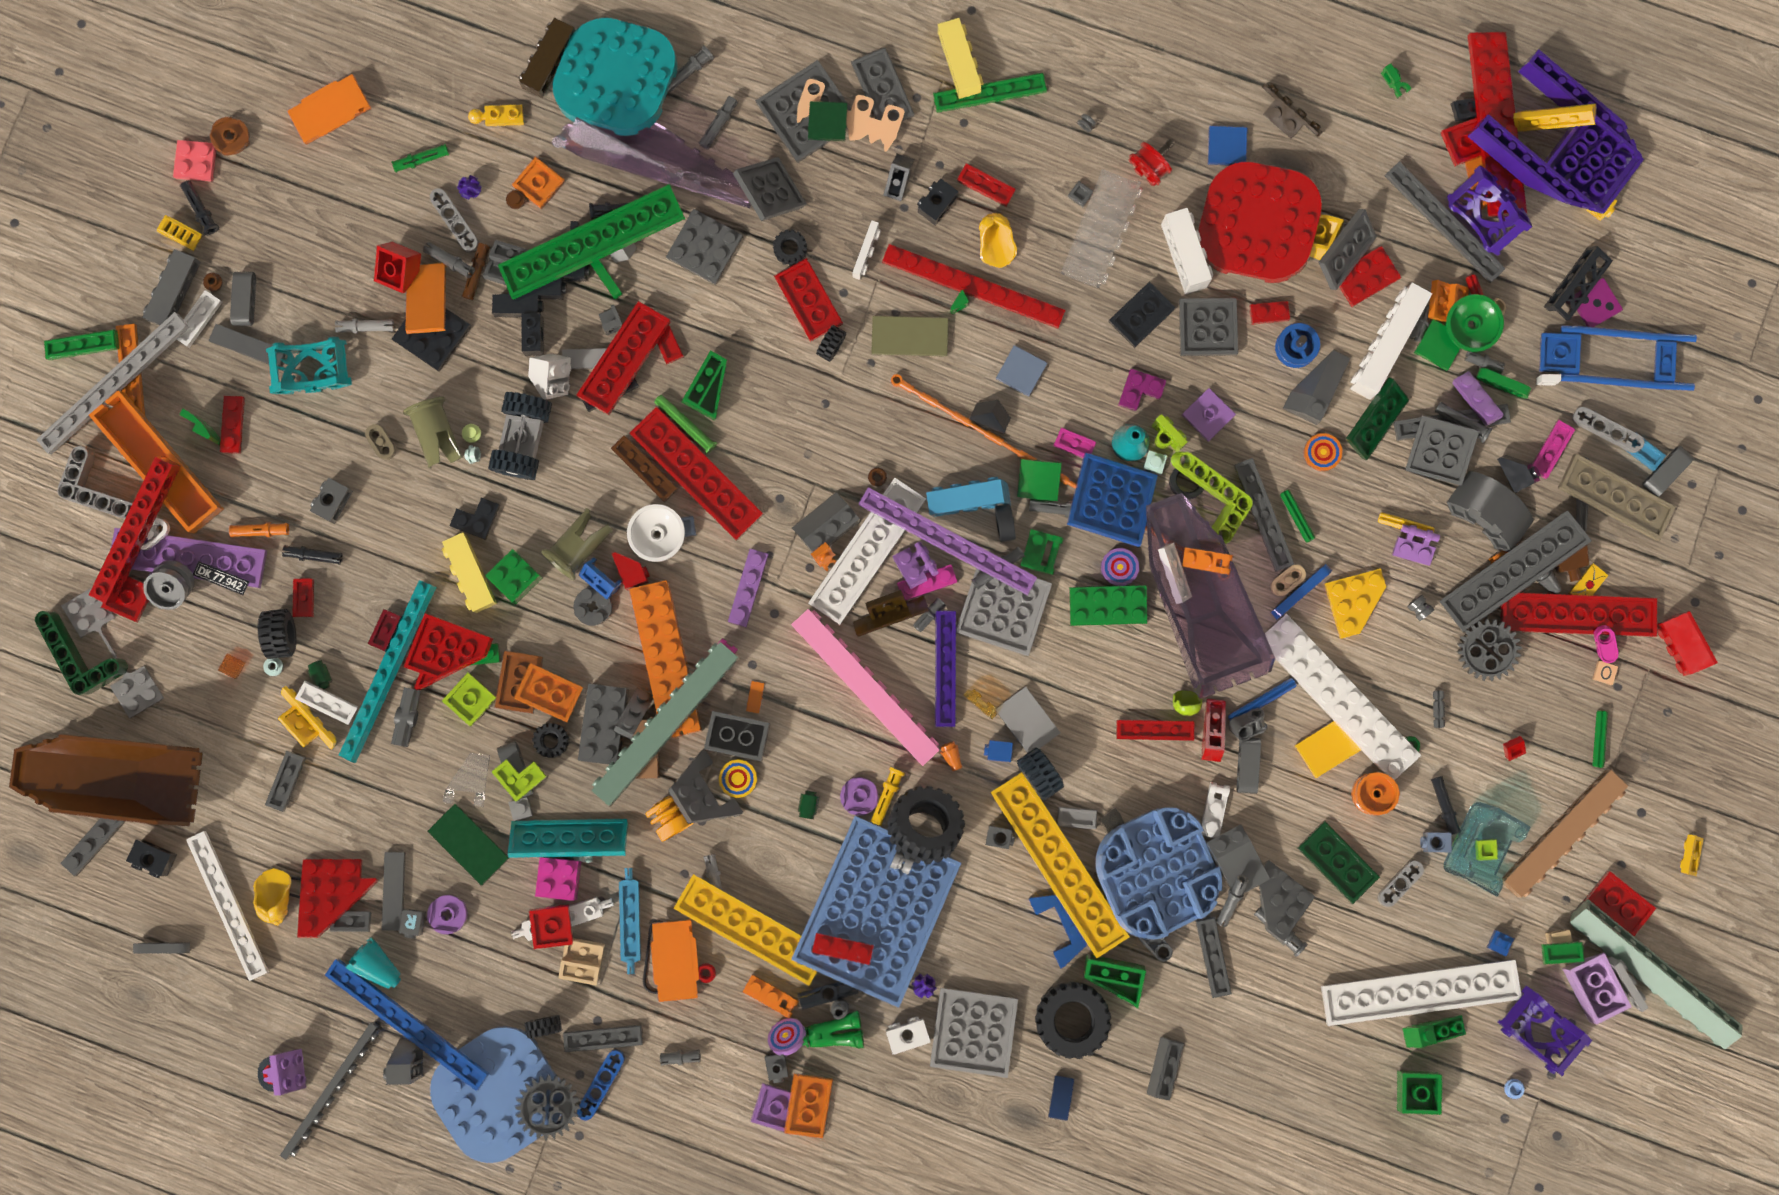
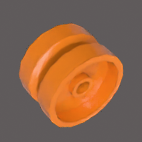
(1386, 793)

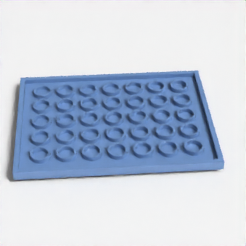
(876, 907)

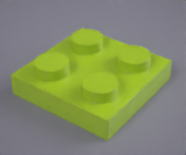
(469, 699)

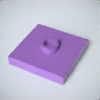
(1208, 414)
(771, 1107)

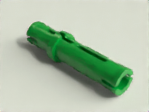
(441, 152)

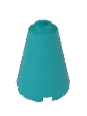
(1130, 442)
(374, 965)

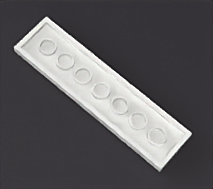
(863, 557)

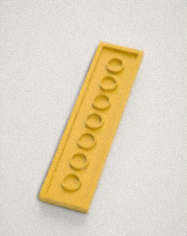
(743, 926)

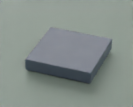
(1021, 371)

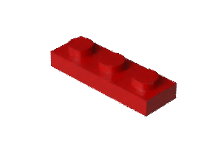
(986, 185)
(232, 424)
(842, 949)

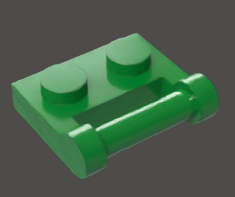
(1035, 550)

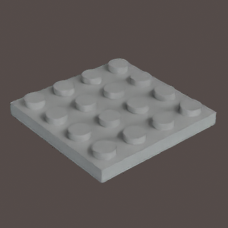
(1003, 614)
(973, 1032)

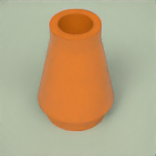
(951, 754)

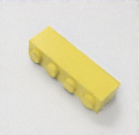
(959, 58)
(469, 572)

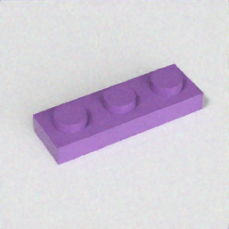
(1477, 398)

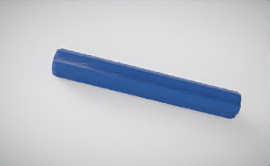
(1265, 698)

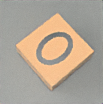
(1605, 672)

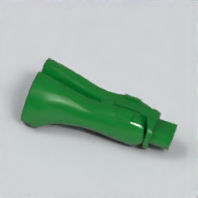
(821, 1033)

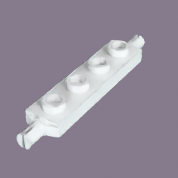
(579, 913)

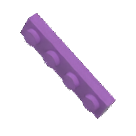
(748, 588)

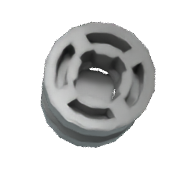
(897, 863)

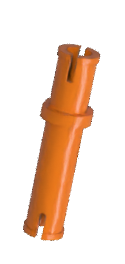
(267, 529)

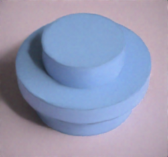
(1514, 1088)

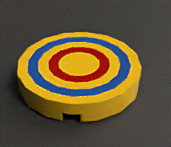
(737, 778)

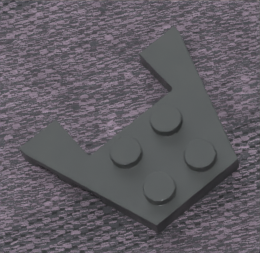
(695, 797)

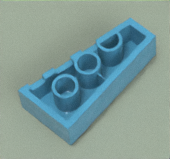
(968, 497)

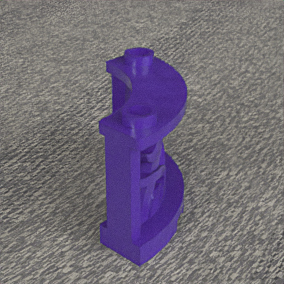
(1486, 183)
(1534, 1003)

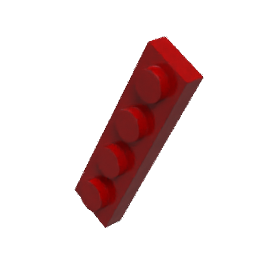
(1155, 730)

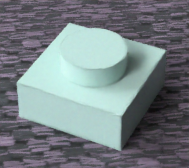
(1155, 462)

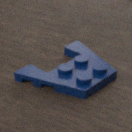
(1077, 944)

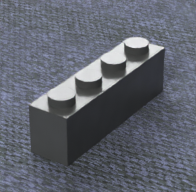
(172, 287)

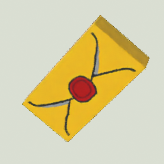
(1590, 582)

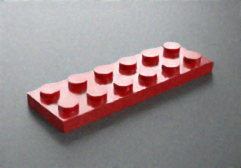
(623, 358)

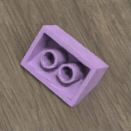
(1597, 988)

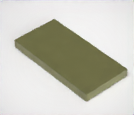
(909, 336)

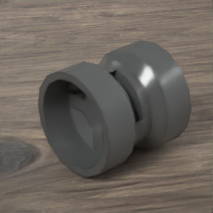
(1420, 607)

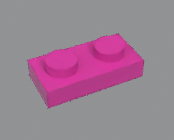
(1074, 443)

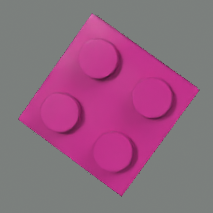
(558, 878)

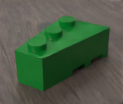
(706, 387)

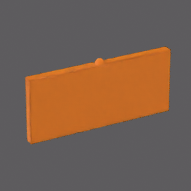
(755, 697)

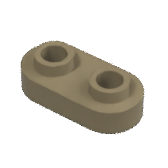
(380, 443)

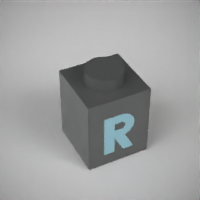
(412, 923)

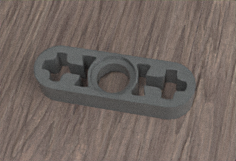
(161, 948)

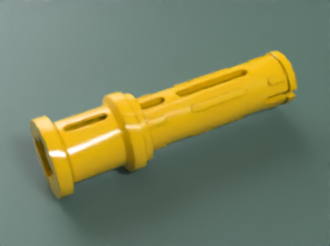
(890, 787)

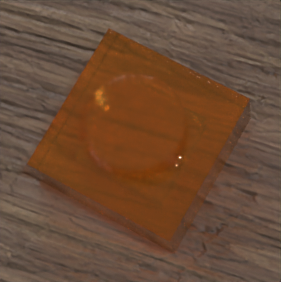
(231, 666)

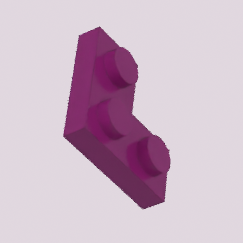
(1138, 384)

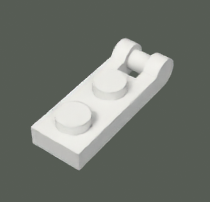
(1214, 810)

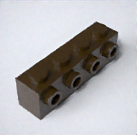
(545, 61)

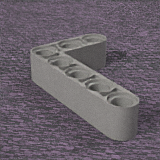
(78, 485)

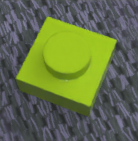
(1486, 849)

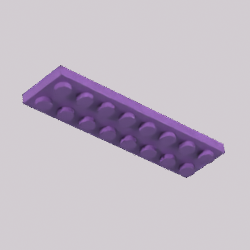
(236, 560)

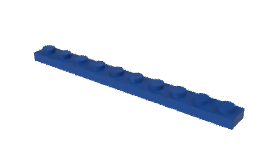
(407, 1025)

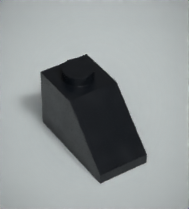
(898, 177)
(1519, 472)

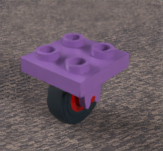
(282, 1072)

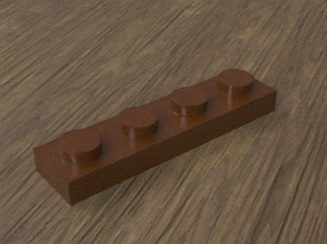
(643, 468)

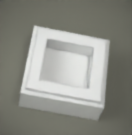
(1548, 379)

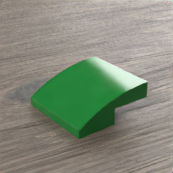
(201, 427)
(1039, 479)

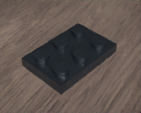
(1142, 314)

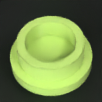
(471, 433)

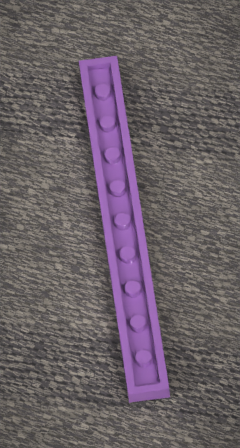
(948, 541)

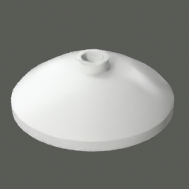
(645, 524)

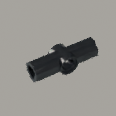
(815, 996)

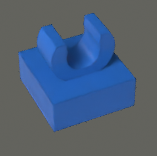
(1500, 943)

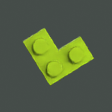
(518, 784)

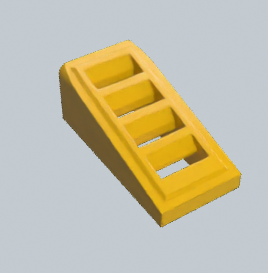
(168, 227)

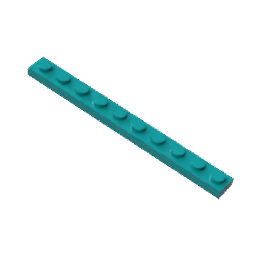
(387, 671)

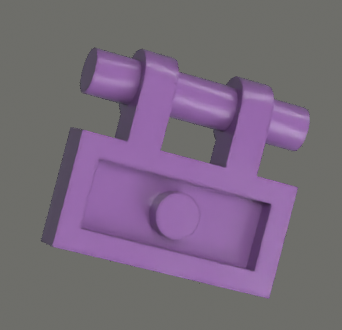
(1415, 550)
(910, 568)

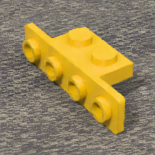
(302, 723)

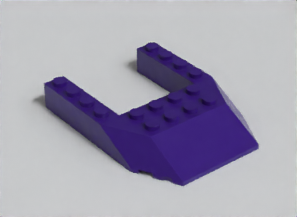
(1588, 161)

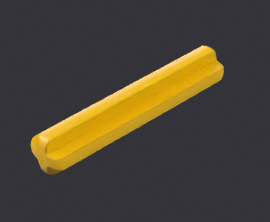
(1397, 522)

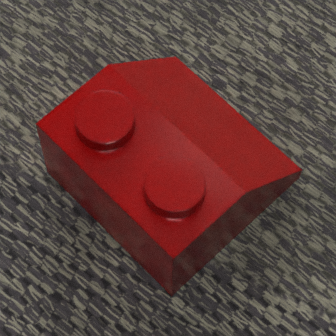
(396, 266)

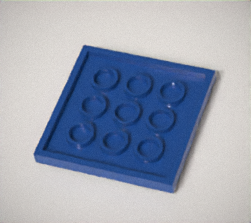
(1112, 499)

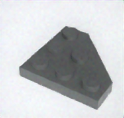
(1282, 902)

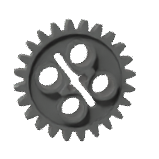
(1500, 636)
(564, 1106)

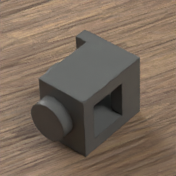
(779, 1060)

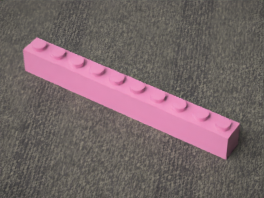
(865, 687)

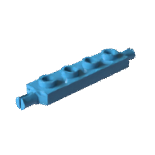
(629, 921)

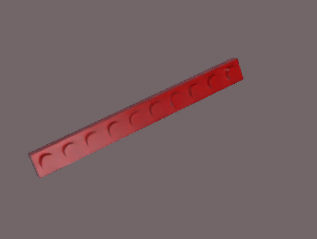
(973, 286)

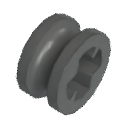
(1086, 123)

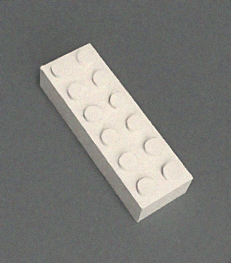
(1391, 340)

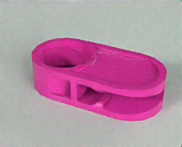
(1607, 648)

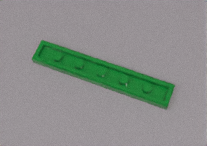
(992, 92)

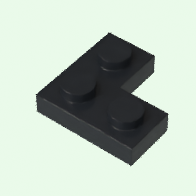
(479, 523)

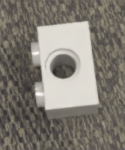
(899, 1044)

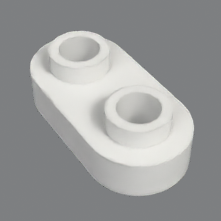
(155, 535)

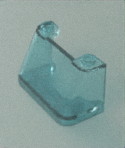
(1480, 824)

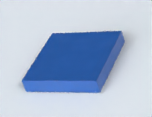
(1227, 145)

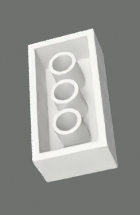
(1186, 250)

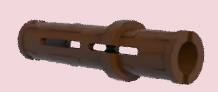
(478, 263)

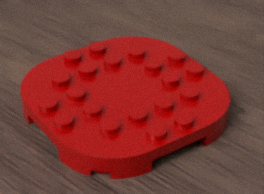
(1260, 221)

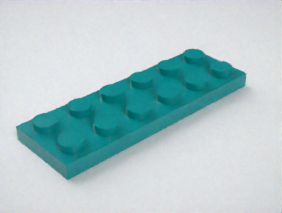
(568, 838)

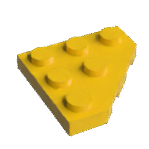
(1354, 600)

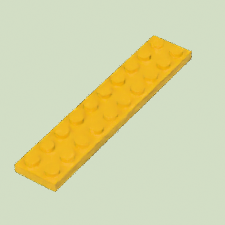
(1059, 865)

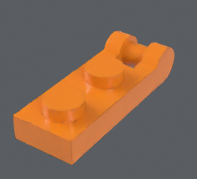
(1207, 560)
(770, 995)

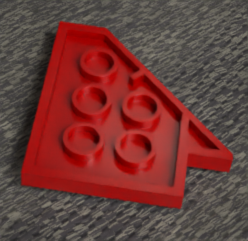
(443, 649)
(328, 892)

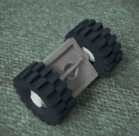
(520, 435)

